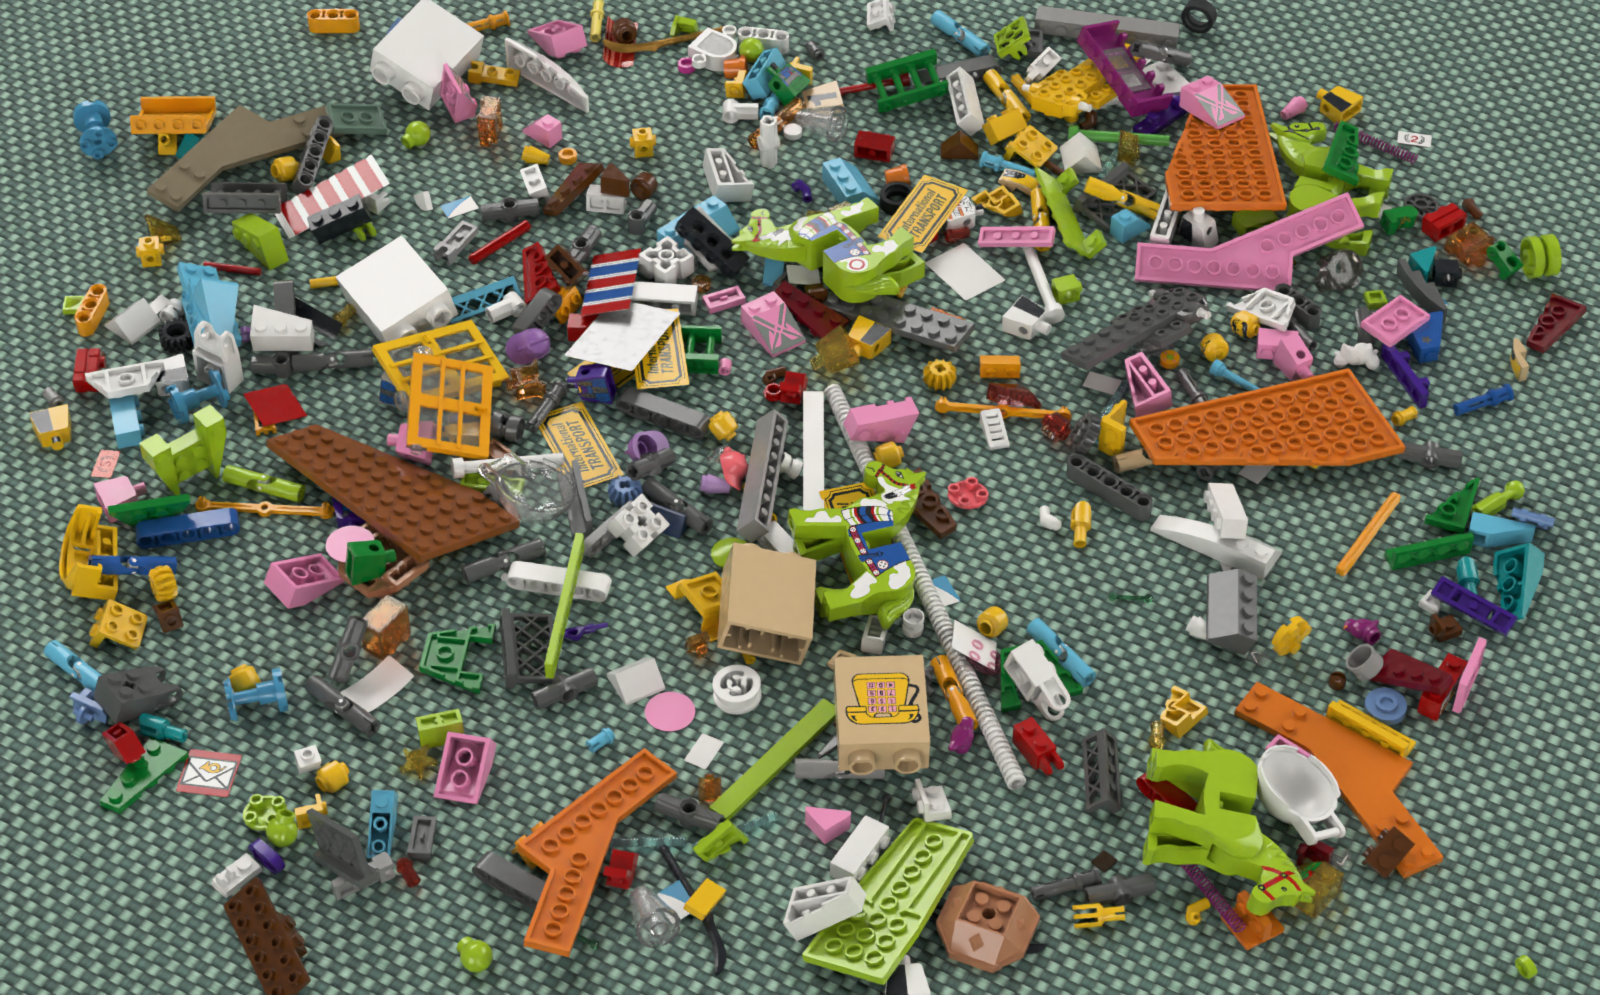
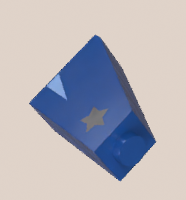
(1427, 339)

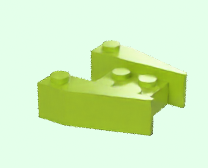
(189, 453)

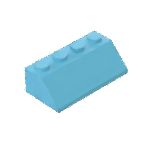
(715, 209)

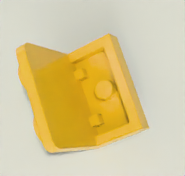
(1031, 146)
(1113, 430)
(118, 624)

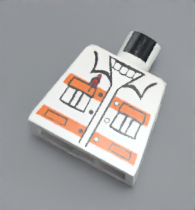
(963, 215)

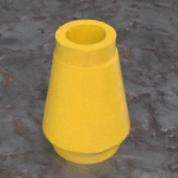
(535, 156)

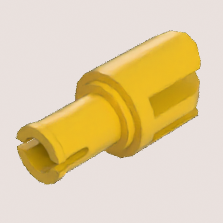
(1080, 523)
(1100, 914)

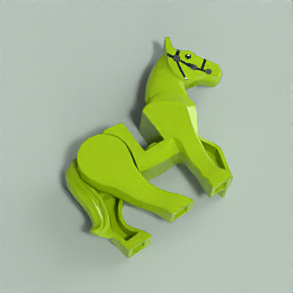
(1317, 186)

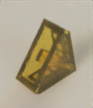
(166, 232)

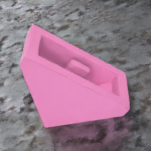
(827, 822)

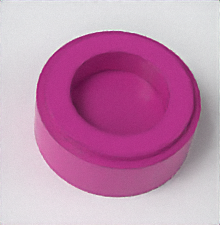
(685, 65)

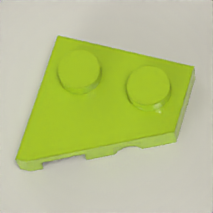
(719, 841)

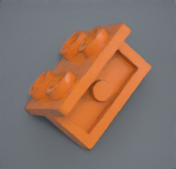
(1257, 929)

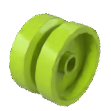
(1540, 256)

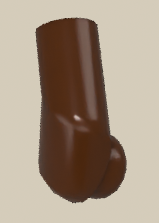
(772, 374)

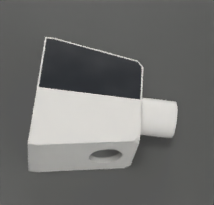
(1199, 228)
(1025, 319)
(173, 373)
(907, 979)

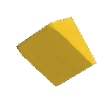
(332, 151)

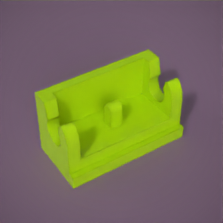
(434, 727)

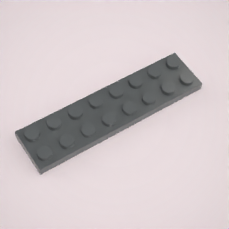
(907, 320)

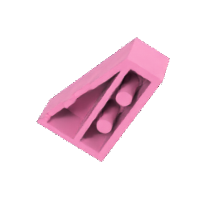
(1146, 386)
(882, 422)

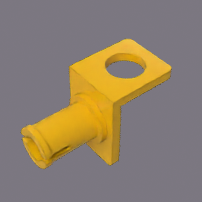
(167, 144)

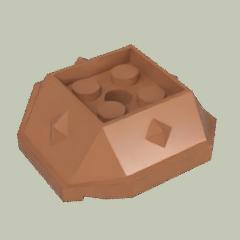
(396, 575)
(984, 941)

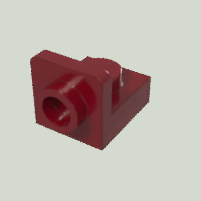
(1317, 853)

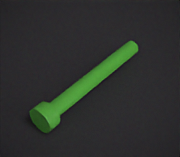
(1113, 137)

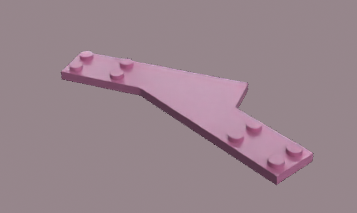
(1254, 259)

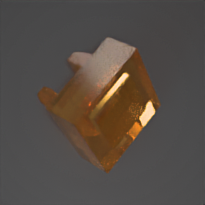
(698, 644)
(709, 788)

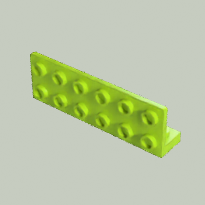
(1055, 193)

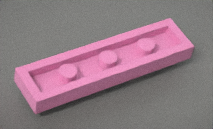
(1017, 236)

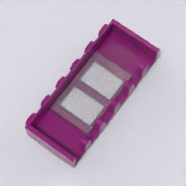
(1121, 70)

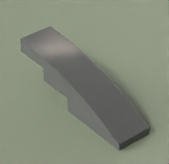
(1423, 293)

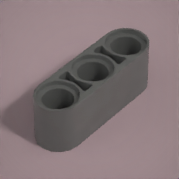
(538, 311)
(1305, 311)

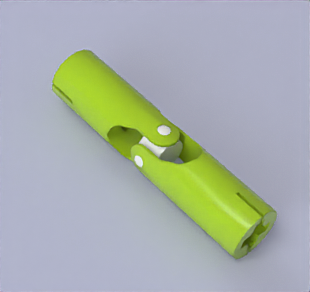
(266, 484)

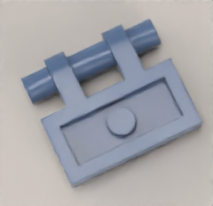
(1541, 520)

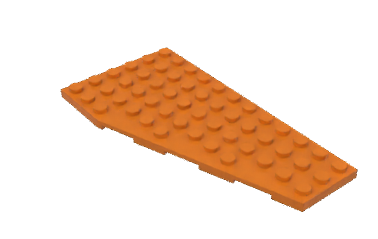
(1226, 165)
(1287, 424)

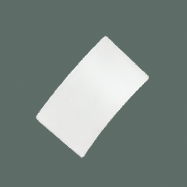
(379, 684)

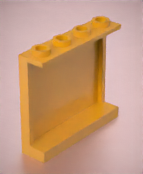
(174, 115)

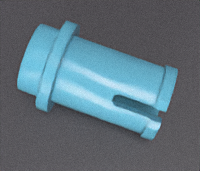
(605, 737)

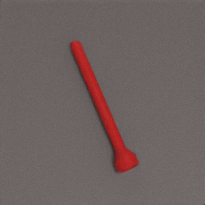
(862, 87)

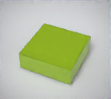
(1374, 299)

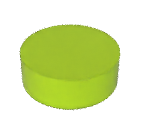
(1525, 967)

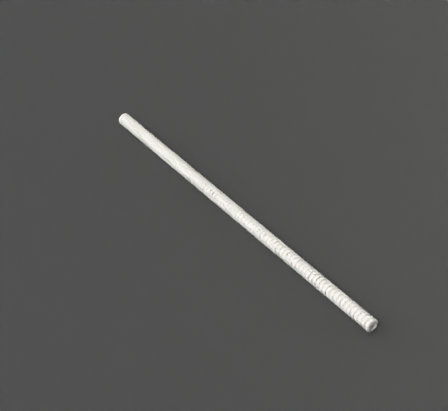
(939, 619)

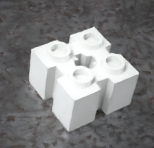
(666, 262)
(637, 525)

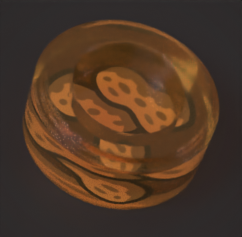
(703, 283)

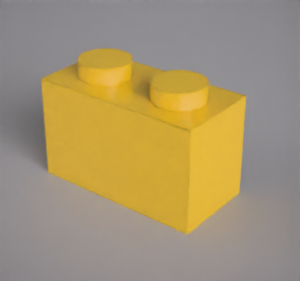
(1004, 126)

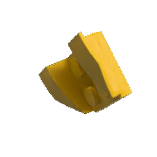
(705, 596)

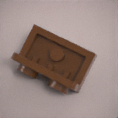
(1388, 852)

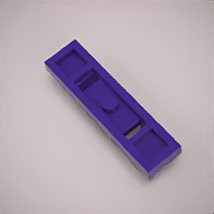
(1160, 120)
(1398, 363)
(1474, 606)

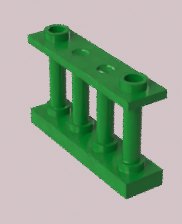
(907, 64)
(701, 363)

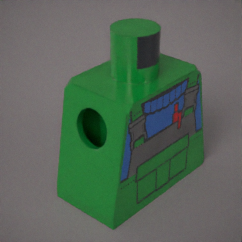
(786, 82)

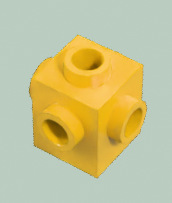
(642, 138)
(150, 251)

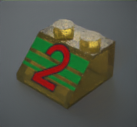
(1325, 881)

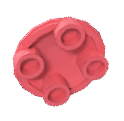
(967, 494)

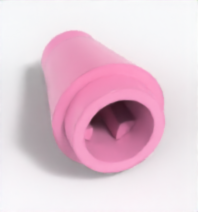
(1294, 107)

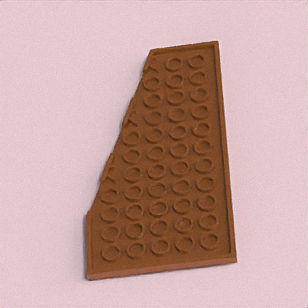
(400, 500)

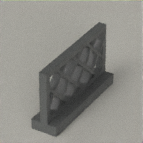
(1114, 178)
(510, 644)
(341, 851)

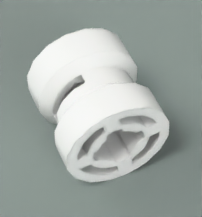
(173, 309)
(790, 466)
(913, 623)

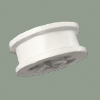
(735, 697)

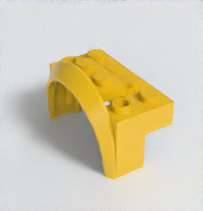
(73, 563)

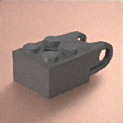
(135, 692)

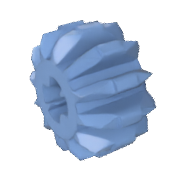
(623, 490)

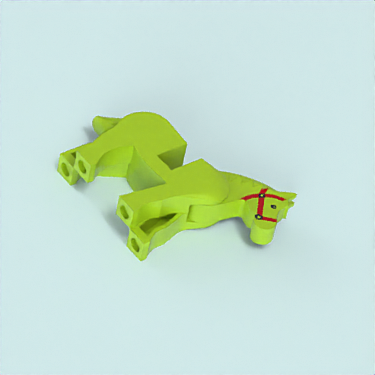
(1221, 828)

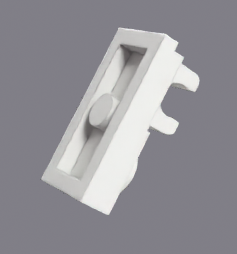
(236, 875)

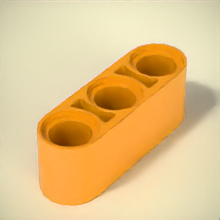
(333, 20)
(92, 310)

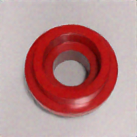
(772, 392)

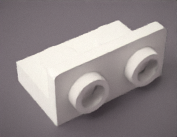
(880, 14)
(931, 802)

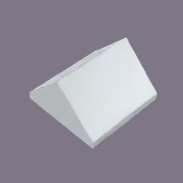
(1080, 155)
(134, 322)
(637, 680)

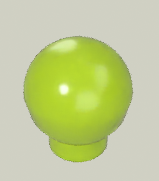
(751, 49)
(416, 134)
(282, 829)
(474, 954)

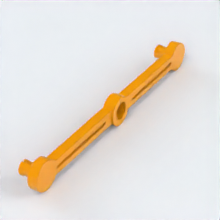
(943, 406)
(325, 511)

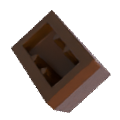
(959, 147)
(614, 182)

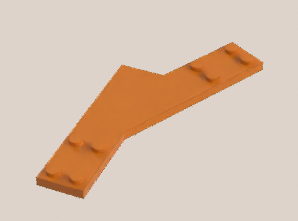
(1361, 767)
(575, 846)

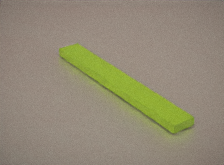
(564, 606)
(774, 760)

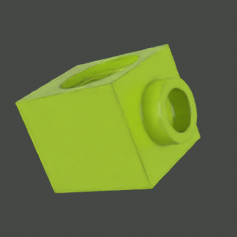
(1066, 289)

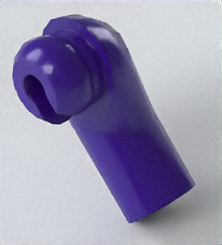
(804, 188)

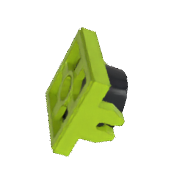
(1013, 39)

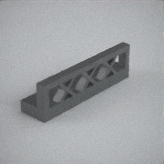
(579, 512)
(1107, 769)

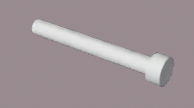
(1054, 310)
(461, 467)

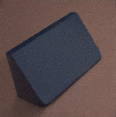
(675, 519)

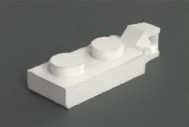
(1042, 65)

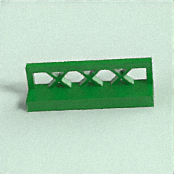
(1429, 551)

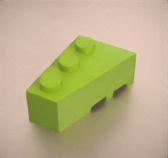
(261, 240)

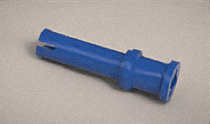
(1491, 398)

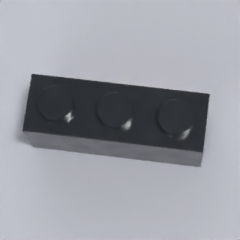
(339, 219)

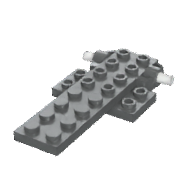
(1159, 323)

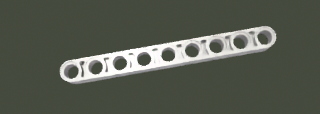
(813, 449)

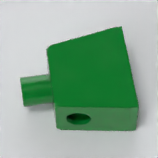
(366, 560)

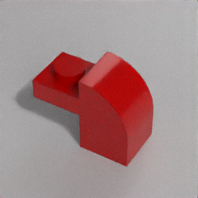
(578, 325)
(793, 387)
(621, 869)

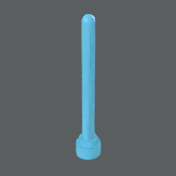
(1219, 369)

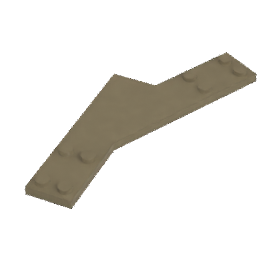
(232, 143)

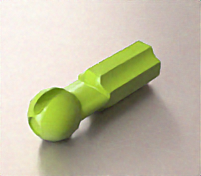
(1497, 501)

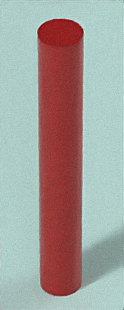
(234, 268)

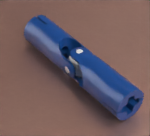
(135, 565)

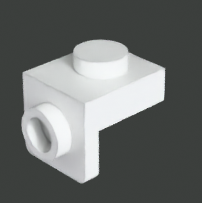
(307, 759)

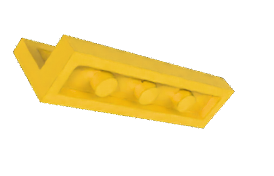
(1370, 728)

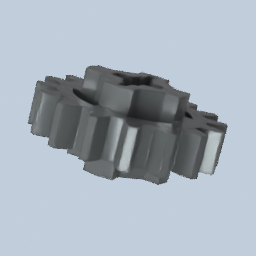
(1085, 433)

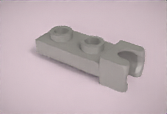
(455, 242)
(381, 862)

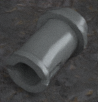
(816, 52)

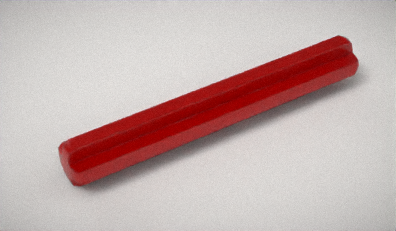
(499, 242)

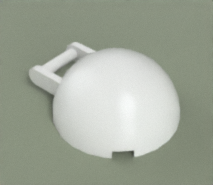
(1299, 792)

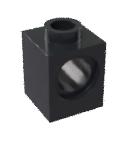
(1446, 272)

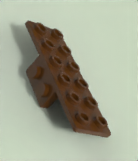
(268, 940)

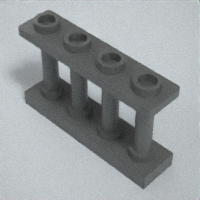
(245, 197)

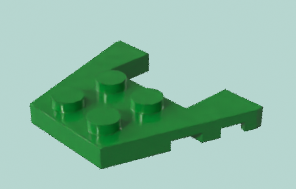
(446, 655)
(1009, 697)

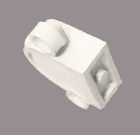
(713, 48)

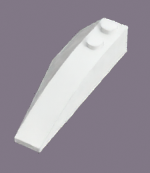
(545, 73)
(1241, 554)

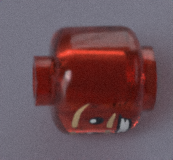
(1056, 427)

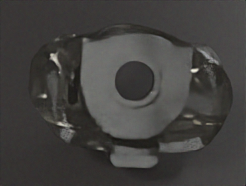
(1329, 279)

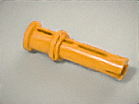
(492, 22)

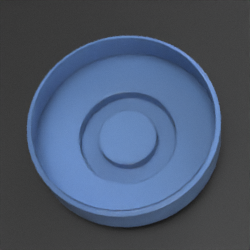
(1385, 706)

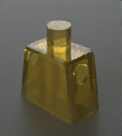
(835, 351)

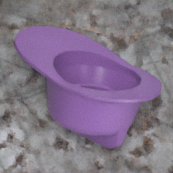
(527, 346)
(646, 442)

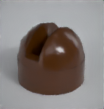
(1337, 680)

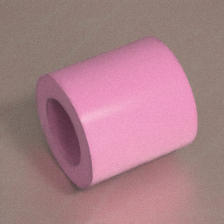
(725, 366)

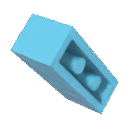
(758, 78)
(126, 420)

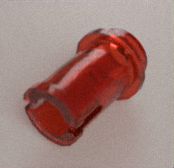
(952, 236)
(405, 867)

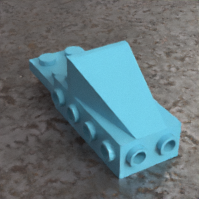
(208, 299)

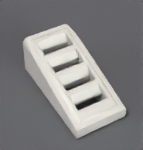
(995, 418)
(873, 636)

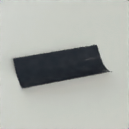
(321, 322)

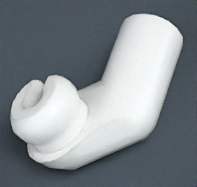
(1047, 520)

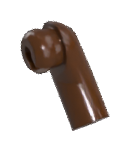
(1091, 120)
(1469, 206)

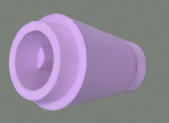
(714, 485)

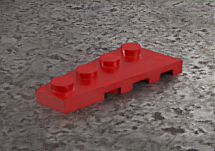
(537, 272)

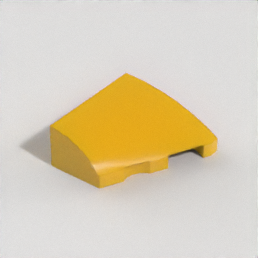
(999, 201)
(1181, 712)

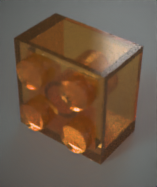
(386, 627)

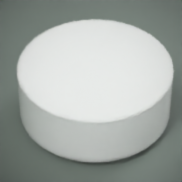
(792, 131)

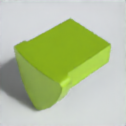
(683, 24)

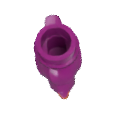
(1363, 629)
(962, 736)

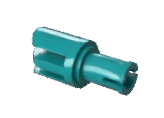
(1467, 574)
(160, 728)

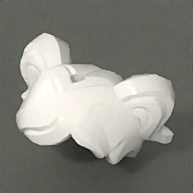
(1357, 355)

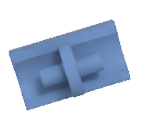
(87, 708)

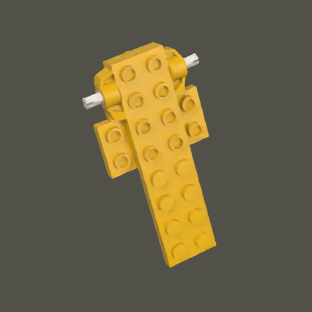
(1071, 91)

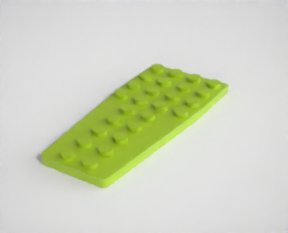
(898, 902)

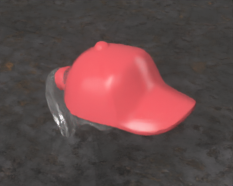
(731, 463)

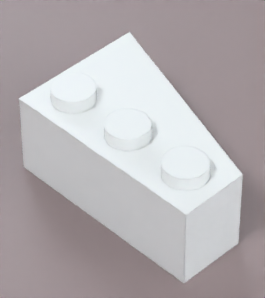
(725, 178)
(280, 331)
(822, 905)

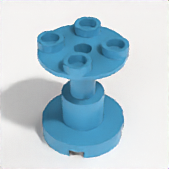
(93, 120)
(190, 399)
(265, 693)

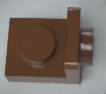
(816, 291)
(168, 616)
(1444, 628)

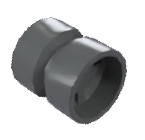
(509, 426)

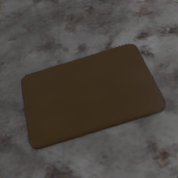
(1104, 861)

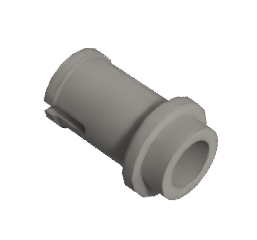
(52, 397)

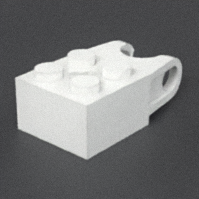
(216, 353)
(1037, 679)

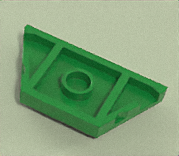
(139, 511)

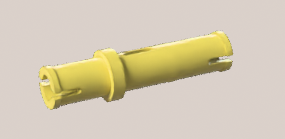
(597, 15)

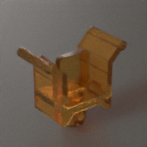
(526, 382)

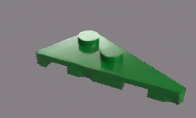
(1456, 510)

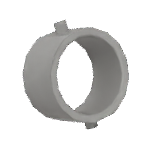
(1370, 667)

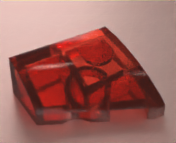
(1012, 395)

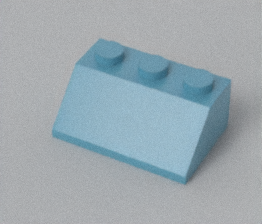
(846, 182)

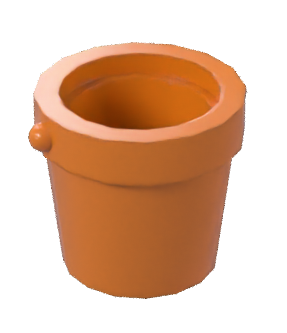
(732, 67)
(897, 174)

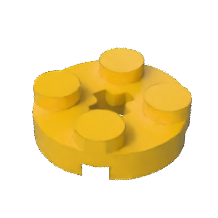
(1289, 637)

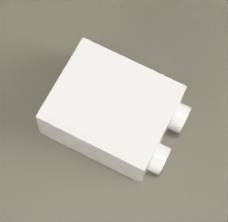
(418, 47)
(397, 293)

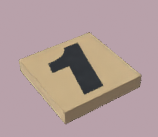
(823, 96)

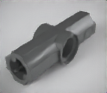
(509, 209)
(584, 243)
(1432, 455)
(650, 464)
(343, 660)
(564, 688)
(688, 812)
(1120, 890)

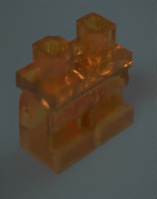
(489, 121)
(1469, 244)

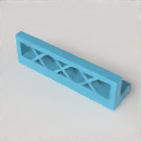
(483, 292)

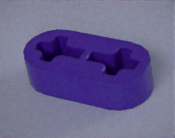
(266, 856)

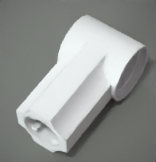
(733, 111)
(510, 305)

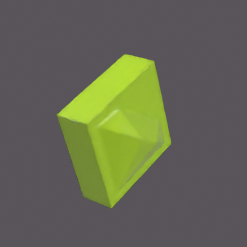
(71, 304)

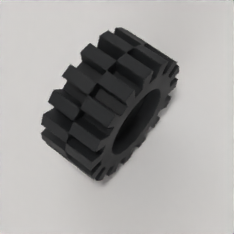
(173, 328)

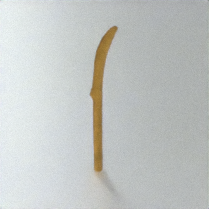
(654, 45)

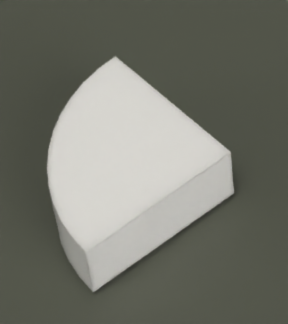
(423, 201)
(1430, 603)

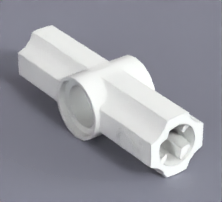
(768, 141)

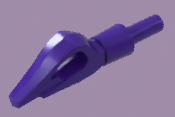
(576, 633)

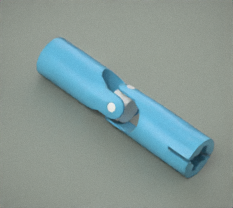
(951, 27)
(72, 664)
(1074, 664)

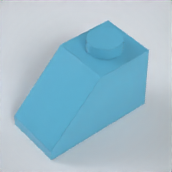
(1127, 225)

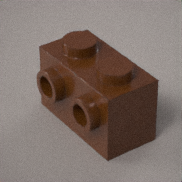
(566, 265)

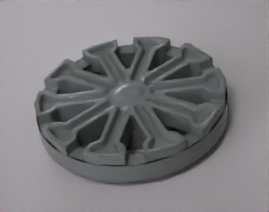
(1422, 204)

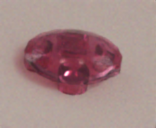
(981, 668)

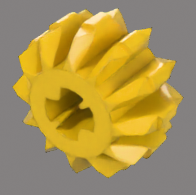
(939, 374)
(163, 583)

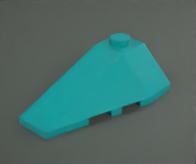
(1518, 575)

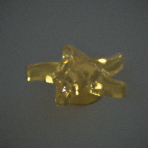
(417, 761)

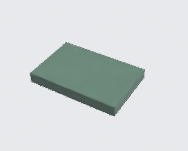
(356, 118)

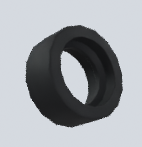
(1195, 25)
(893, 189)

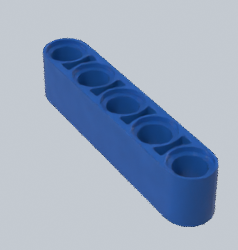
(187, 528)

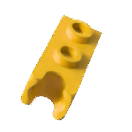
(493, 74)

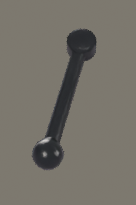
(886, 798)

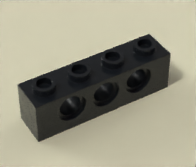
(710, 233)

